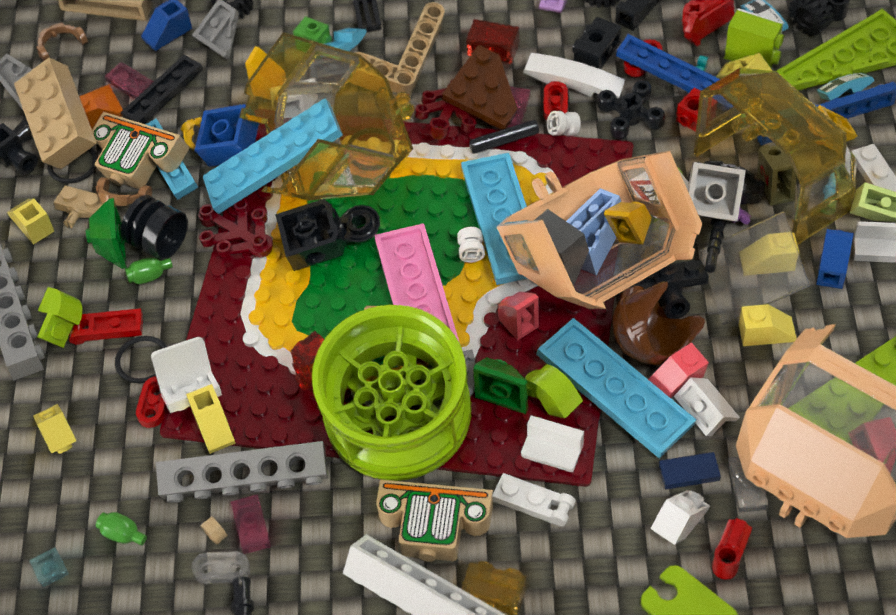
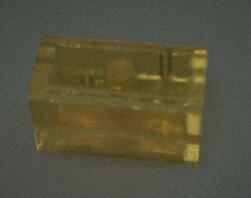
(496, 587)

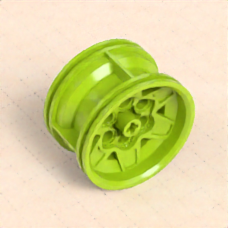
(415, 439)

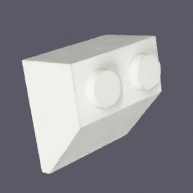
(716, 190)

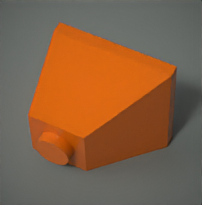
(100, 101)

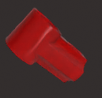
(731, 548)

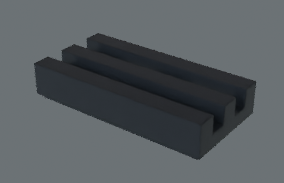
(369, 28)

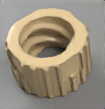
(214, 530)

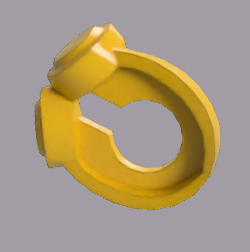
(188, 132)

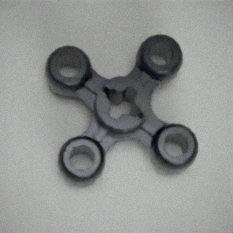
(630, 109)

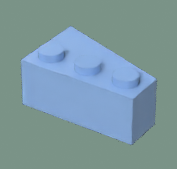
(594, 225)

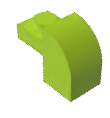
(61, 314)
(553, 391)

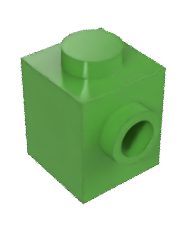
(313, 31)

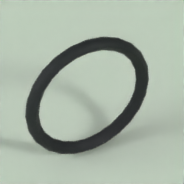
(78, 179)
(124, 347)

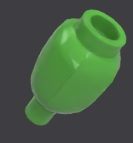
(147, 270)
(119, 528)

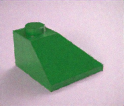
(106, 234)
(500, 384)

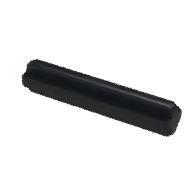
(504, 136)

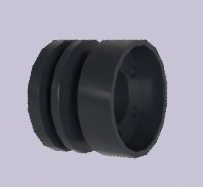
(154, 227)

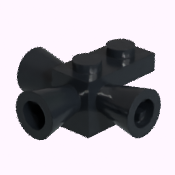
(12, 150)
(678, 277)

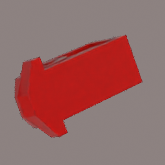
(704, 17)

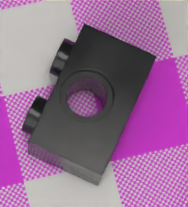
(597, 43)

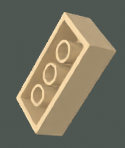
(55, 113)

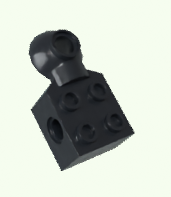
(318, 234)

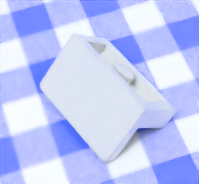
(875, 242)
(705, 405)
(552, 444)

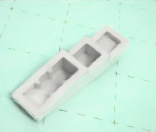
(573, 74)

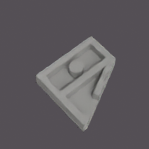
(218, 28)

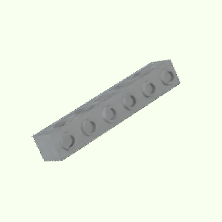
(16, 335)
(172, 471)

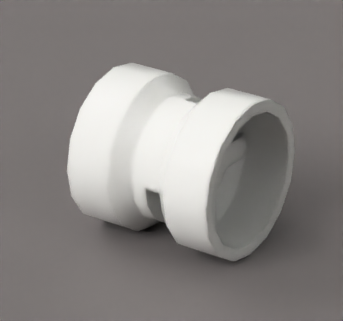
(561, 123)
(470, 244)

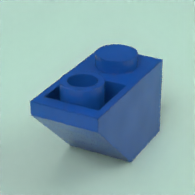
(166, 24)
(834, 258)

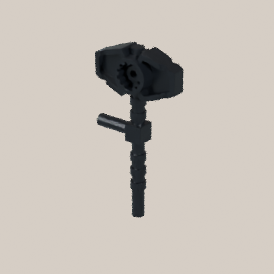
(752, 192)

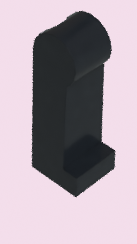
(636, 9)

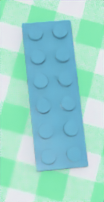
(270, 156)
(494, 197)
(616, 387)

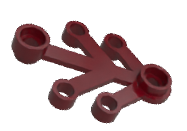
(440, 126)
(258, 244)

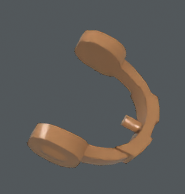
(53, 31)
(120, 200)

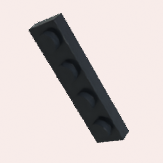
(162, 90)

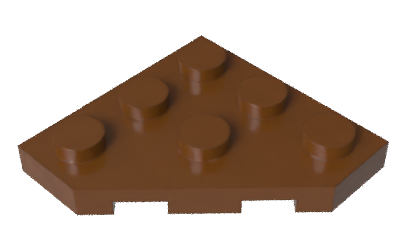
(483, 89)

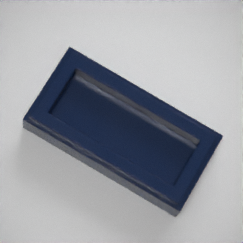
(689, 470)

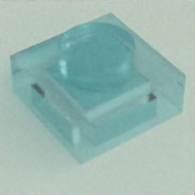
(49, 567)

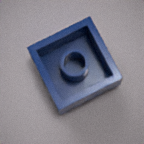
(224, 134)

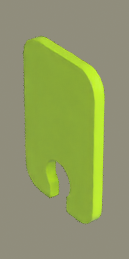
(691, 597)

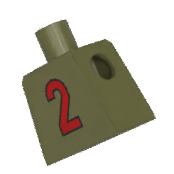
(776, 168)

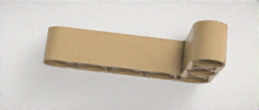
(406, 74)

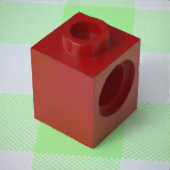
(688, 109)

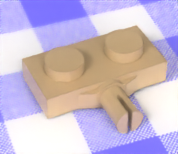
(77, 204)

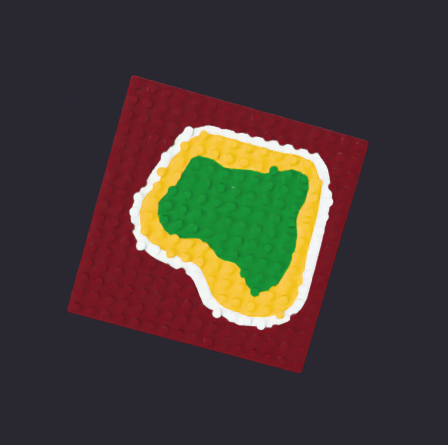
(261, 307)

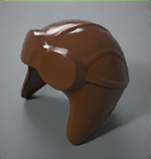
(644, 328)

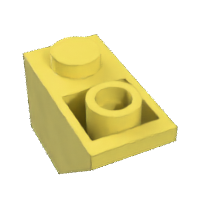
(31, 220)
(210, 418)

